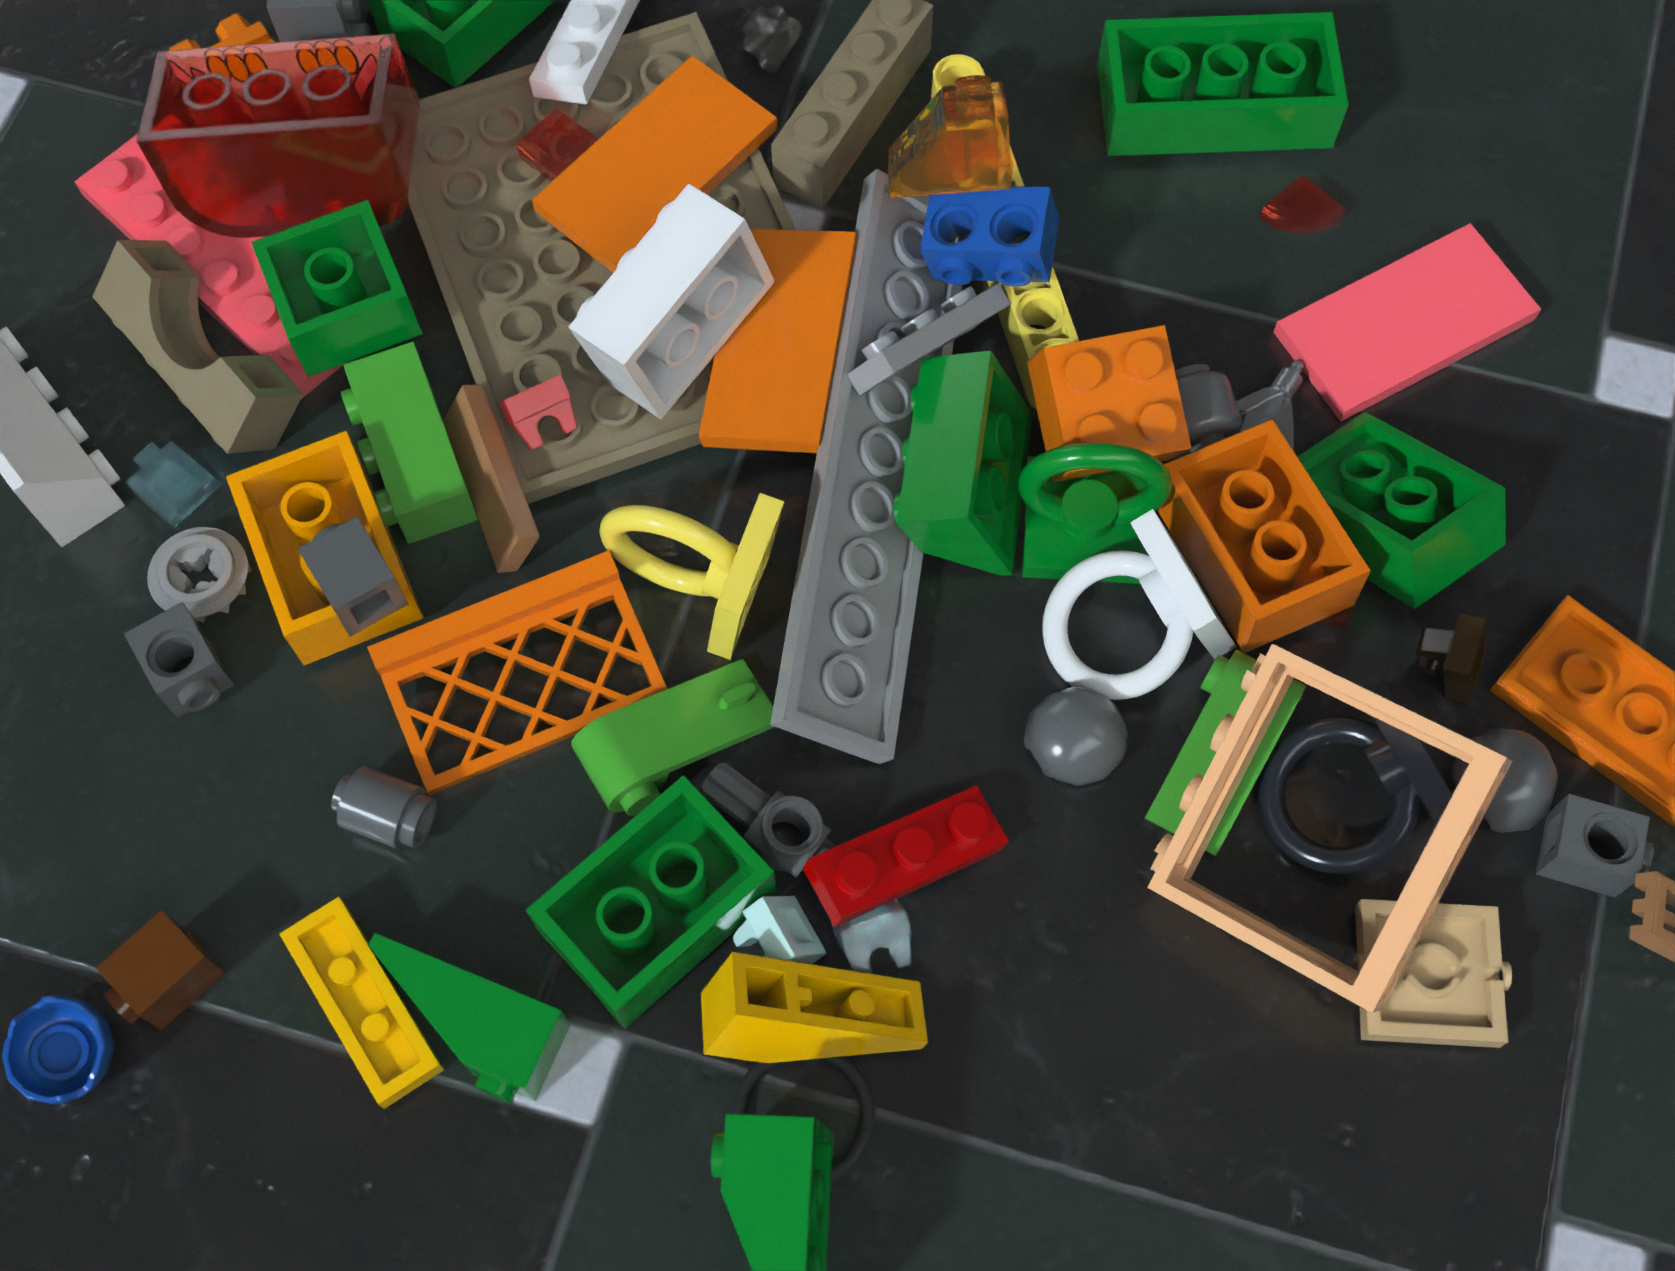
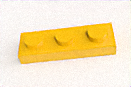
(361, 1002)

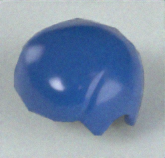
(58, 1049)

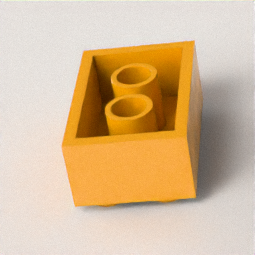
(283, 509)

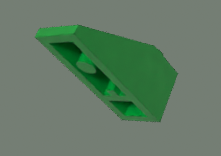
(489, 1027)

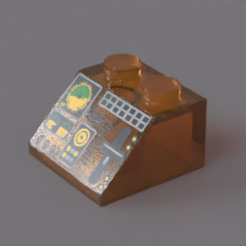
(954, 143)

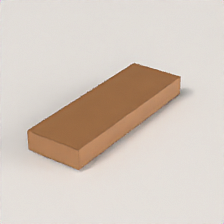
(490, 478)

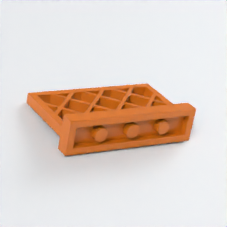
(492, 624)

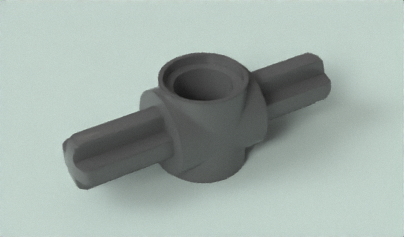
(760, 811)

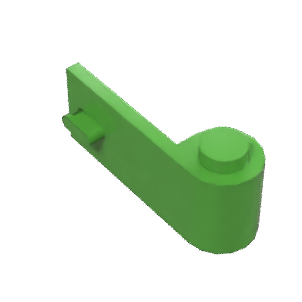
(1226, 697)
(641, 743)

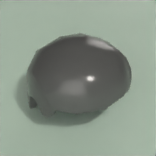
(1076, 736)
(1528, 784)

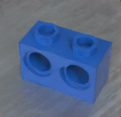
(992, 224)

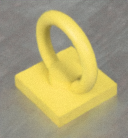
(733, 568)

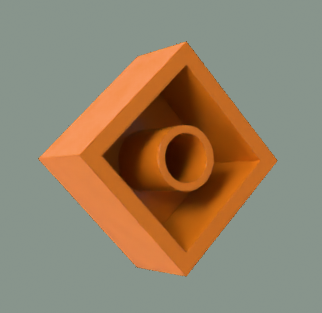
(1110, 392)

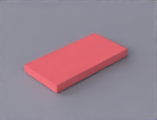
(1406, 321)

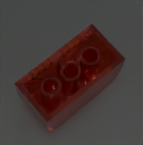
(281, 132)

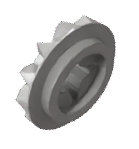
(193, 551)

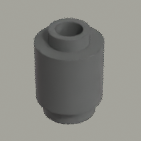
(383, 808)

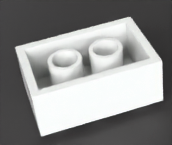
(673, 300)

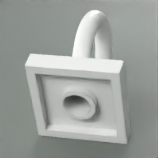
(1172, 592)

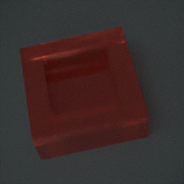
(554, 144)

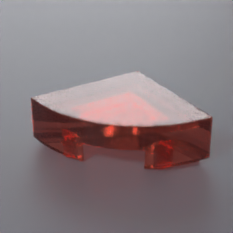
(1302, 208)

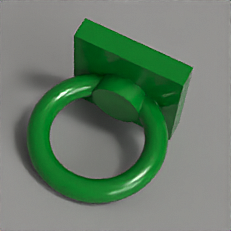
(1087, 513)

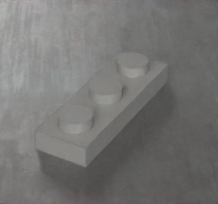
(925, 335)

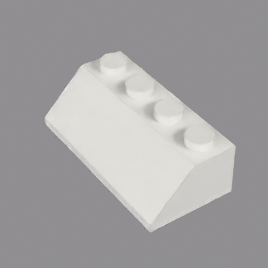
(43, 453)

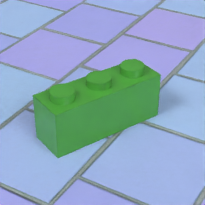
(407, 444)

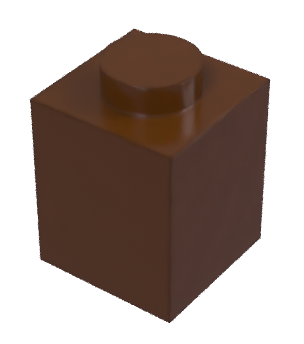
(157, 972)

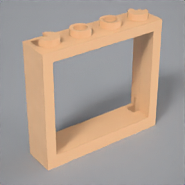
(1210, 795)

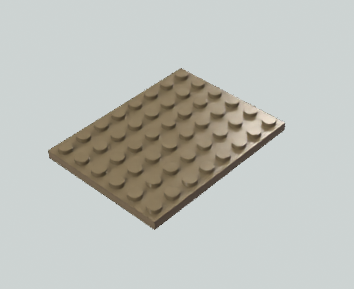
(521, 281)

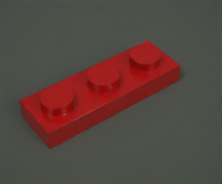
(905, 855)

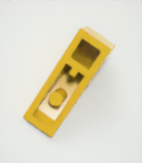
(807, 1011)

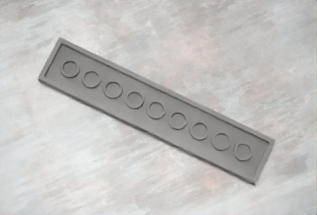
(855, 565)

